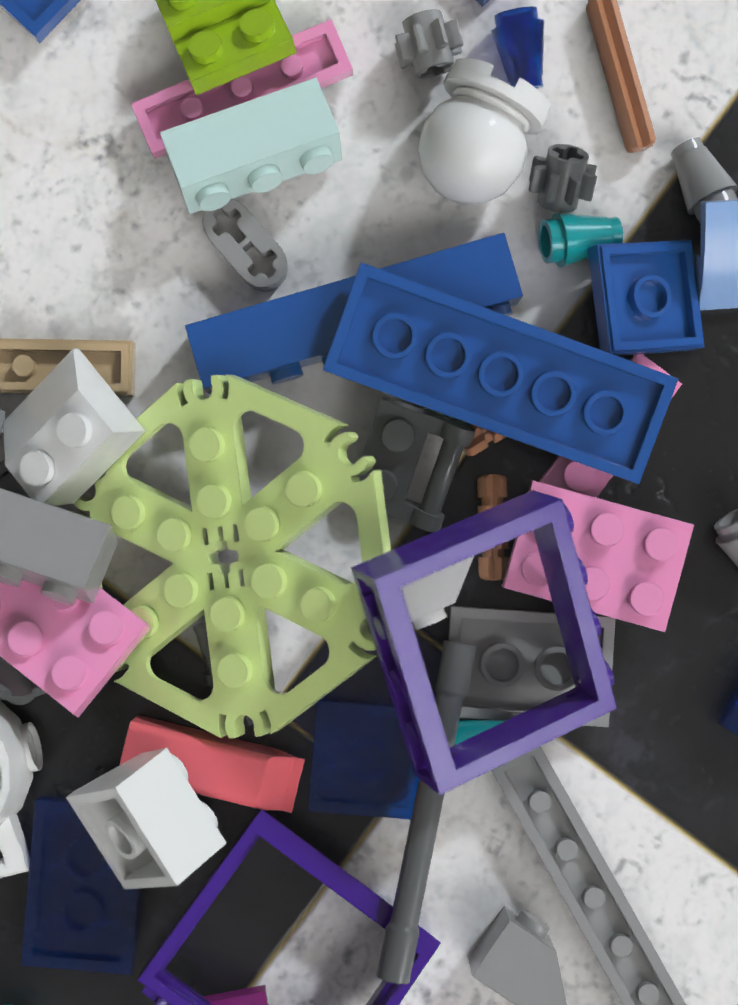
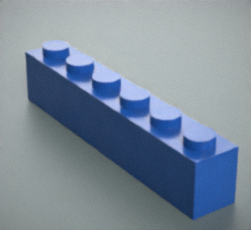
(299, 328)

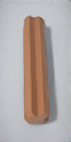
(621, 75)

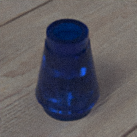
(520, 44)

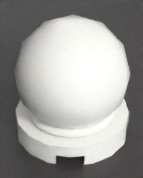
(476, 139)

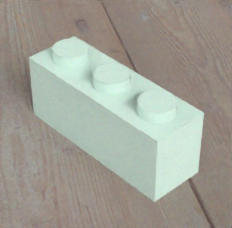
(253, 146)

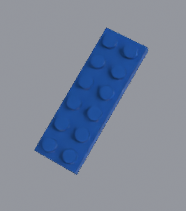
(499, 373)

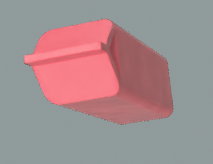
(221, 766)

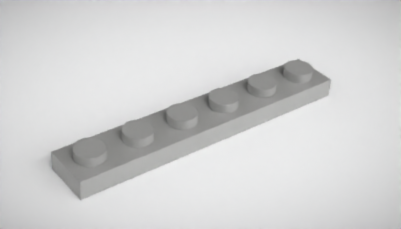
(585, 881)

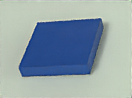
(646, 297)

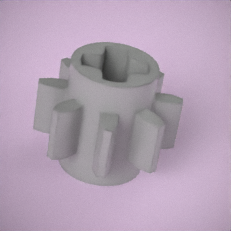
(428, 43)

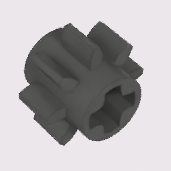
(562, 178)

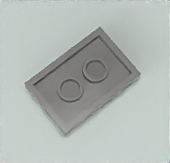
(517, 660)

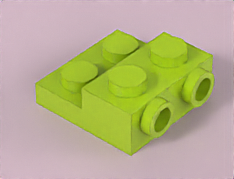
(225, 38)

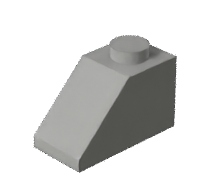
(519, 960)

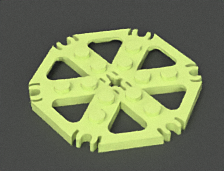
(259, 530)

